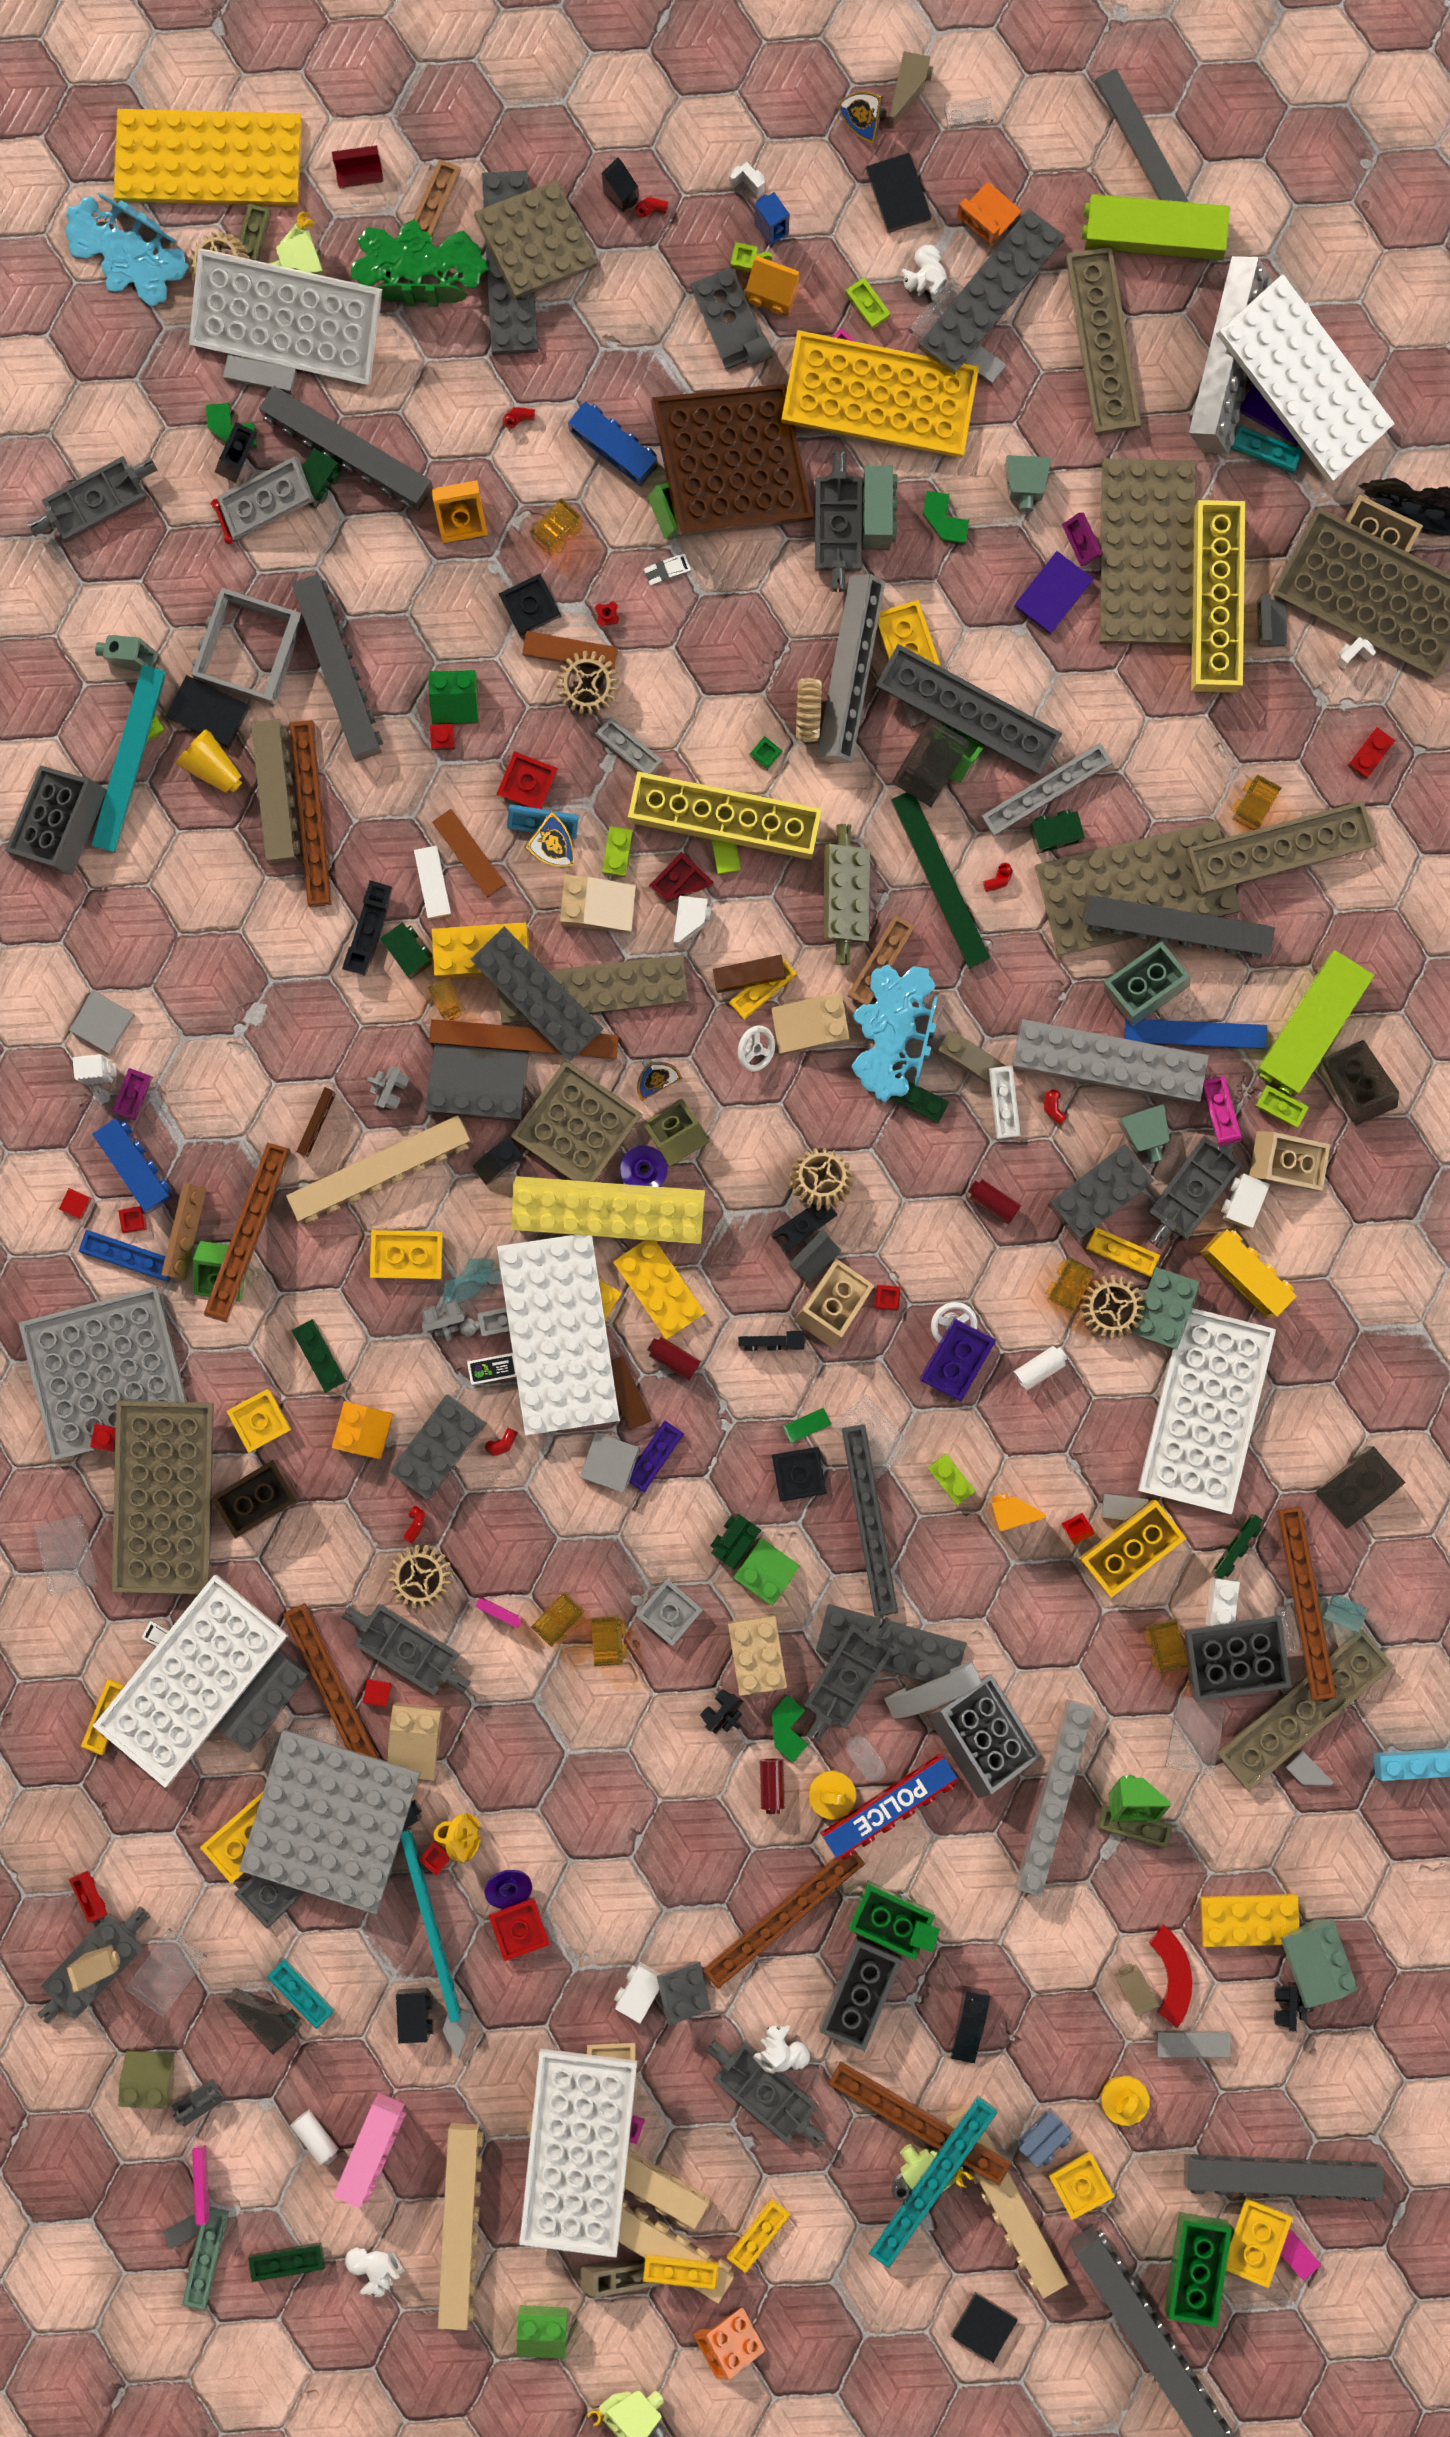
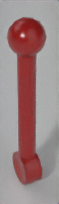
(215, 504)

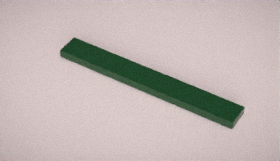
(940, 879)

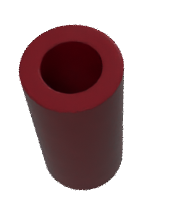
(993, 1201)
(673, 1357)
(772, 1785)

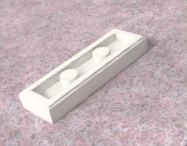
(432, 882)
(1004, 1102)

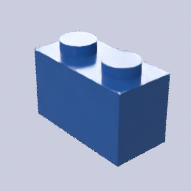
(771, 218)

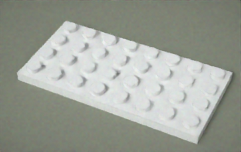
(284, 316)
(1305, 378)
(558, 1333)
(1207, 1411)
(190, 1680)
(578, 2152)

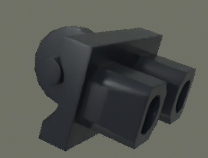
(727, 1714)
(1288, 2017)

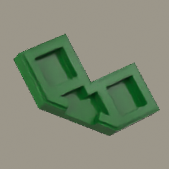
(220, 421)
(947, 528)
(783, 1718)

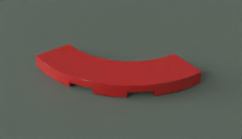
(1178, 1976)

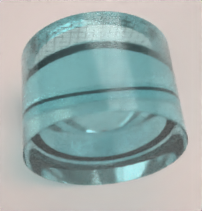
(1346, 1613)

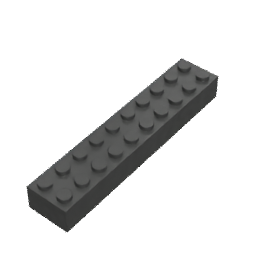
(1148, 2335)

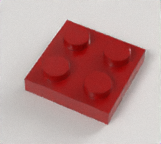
(527, 781)
(519, 1929)

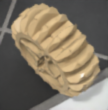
(217, 243)
(574, 667)
(808, 709)
(837, 1188)
(1108, 1296)
(424, 1587)

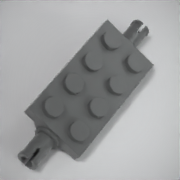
(93, 499)
(838, 522)
(1193, 1190)
(406, 1649)
(848, 1676)
(109, 1932)
(766, 2095)

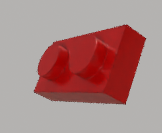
(1371, 753)
(87, 1896)

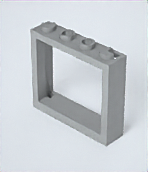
(283, 658)

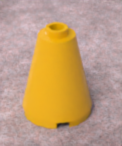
(210, 763)

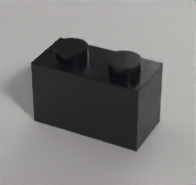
(413, 2015)

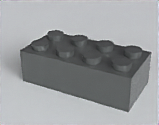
(1100, 1192)
(438, 1447)
(860, 1993)

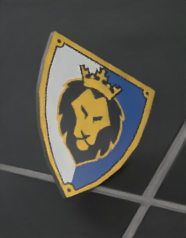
(862, 113)
(552, 843)
(656, 1077)

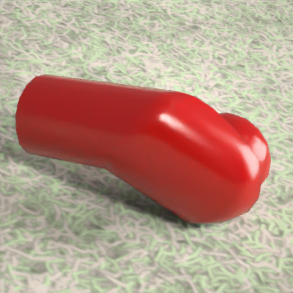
(650, 205)
(516, 415)
(1001, 879)
(1051, 1102)
(501, 1446)
(417, 1524)

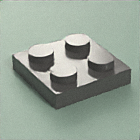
(683, 1993)

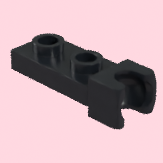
(804, 1225)
(793, 1341)

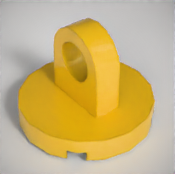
(832, 1794)
(462, 1837)
(1125, 2100)

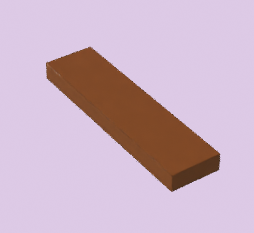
(561, 648)
(469, 853)

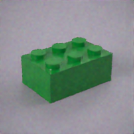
(888, 1918)

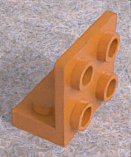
(988, 213)
(730, 2345)

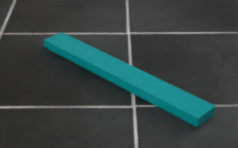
(128, 758)
(431, 1925)
(933, 2181)

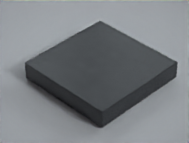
(529, 604)
(799, 1474)
(984, 2327)

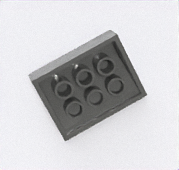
(56, 819)
(477, 1082)
(1237, 1658)
(263, 1700)
(984, 1737)

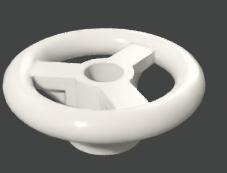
(750, 1046)
(947, 1319)

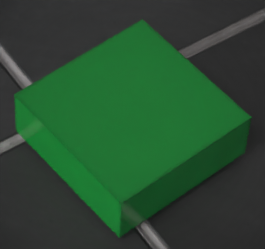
(766, 753)
(924, 1936)

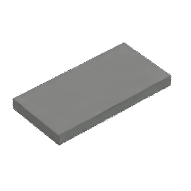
(265, 498)

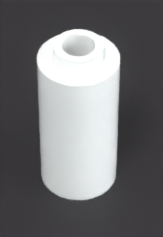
(1040, 1367)
(315, 2138)

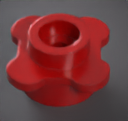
(604, 620)

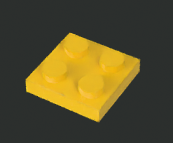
(259, 1420)
(1081, 2185)

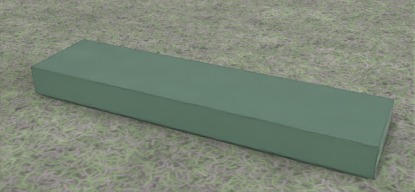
(205, 2260)

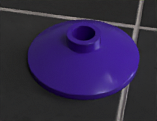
(640, 1156)
(508, 1888)

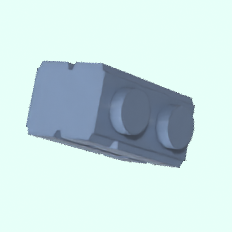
(1044, 2138)

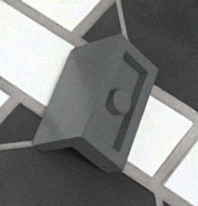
(1271, 622)
(815, 1257)

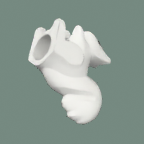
(930, 276)
(780, 2056)
(377, 2266)

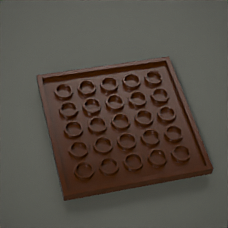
(731, 459)

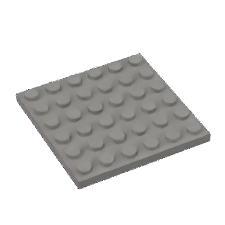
(93, 1358)
(330, 1821)

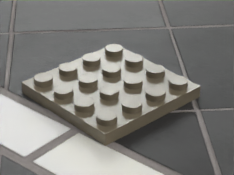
(535, 239)
(576, 1124)

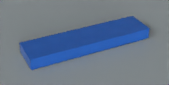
(123, 1254)

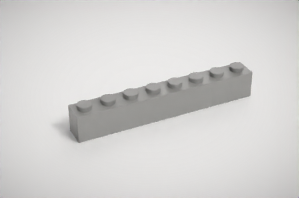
(851, 669)
(1054, 1797)

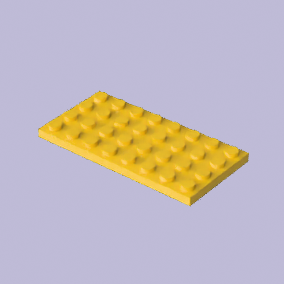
(207, 157)
(879, 394)

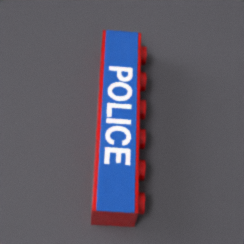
(889, 1806)

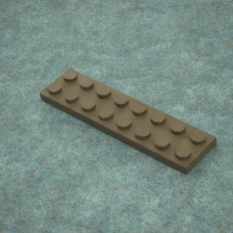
(1103, 341)
(1281, 847)
(616, 986)
(1297, 1718)

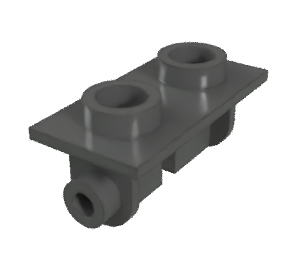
(197, 2103)

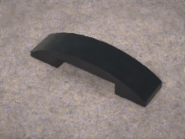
(368, 928)

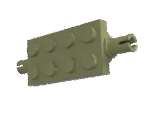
(846, 894)

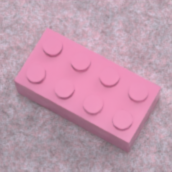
(367, 2155)

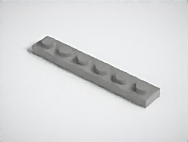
(1046, 789)

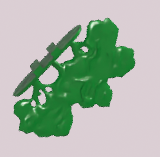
(413, 257)

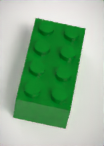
(1198, 2269)

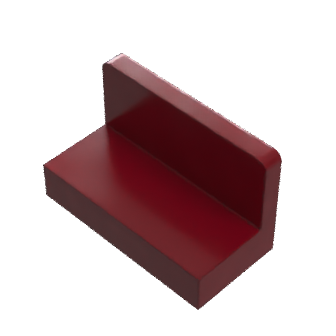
(358, 166)

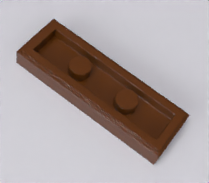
(749, 973)
(316, 1122)
(628, 1395)

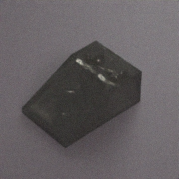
(931, 762)
(1361, 1082)
(1359, 1486)
(264, 2018)

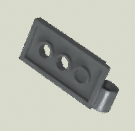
(737, 340)

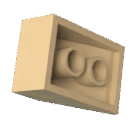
(597, 904)
(810, 1023)
(1289, 1160)
(834, 1303)
(415, 1738)

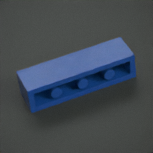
(613, 443)
(133, 1165)

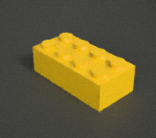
(457, 945)
(1248, 1273)
(1132, 1548)

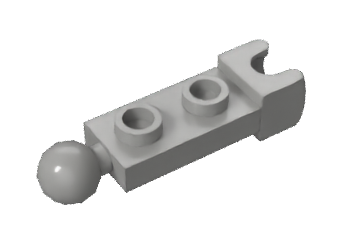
(488, 1322)

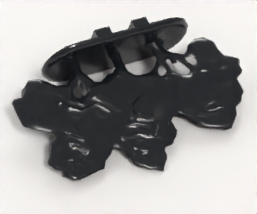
(1425, 507)

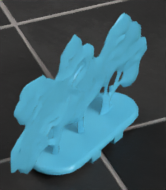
(125, 254)
(891, 1026)

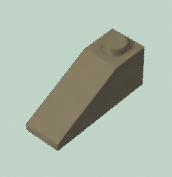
(910, 84)
(967, 1056)
(1135, 1989)
(613, 2277)

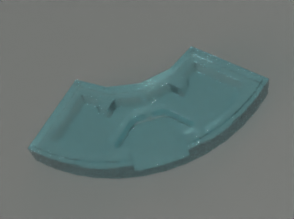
(469, 1282)

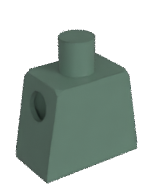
(1026, 479)
(126, 652)
(1147, 1131)

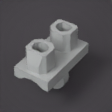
(392, 1078)
(433, 1321)

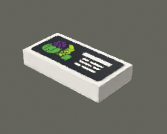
(491, 1369)

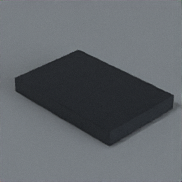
(898, 192)
(207, 708)

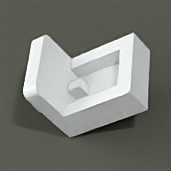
(753, 179)
(1348, 652)

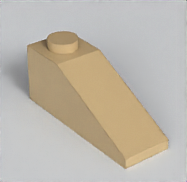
(93, 1967)

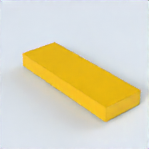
(755, 996)
(1122, 1252)
(93, 1739)
(758, 2235)
(681, 2272)

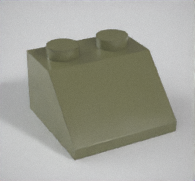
(676, 1132)
(147, 2079)

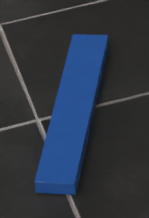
(1197, 1034)

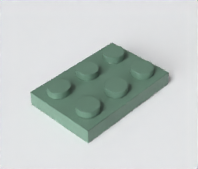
(1167, 1308)

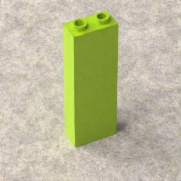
(1156, 227)
(1314, 1023)

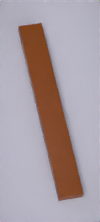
(310, 813)
(513, 1038)
(247, 1232)
(1306, 1604)
(328, 1681)
(781, 1918)
(914, 2120)

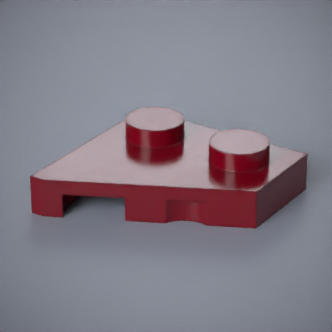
(680, 879)

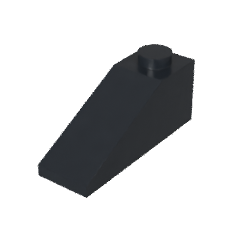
(970, 2024)

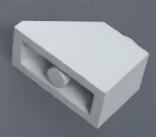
(690, 918)

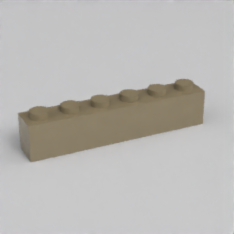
(274, 791)

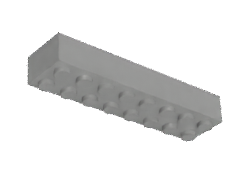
(1223, 378)
(1109, 1062)

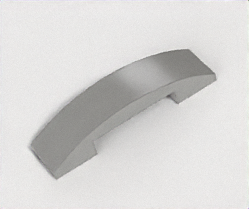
(934, 1693)

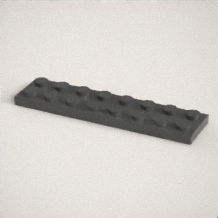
(991, 291)
(511, 320)
(968, 709)

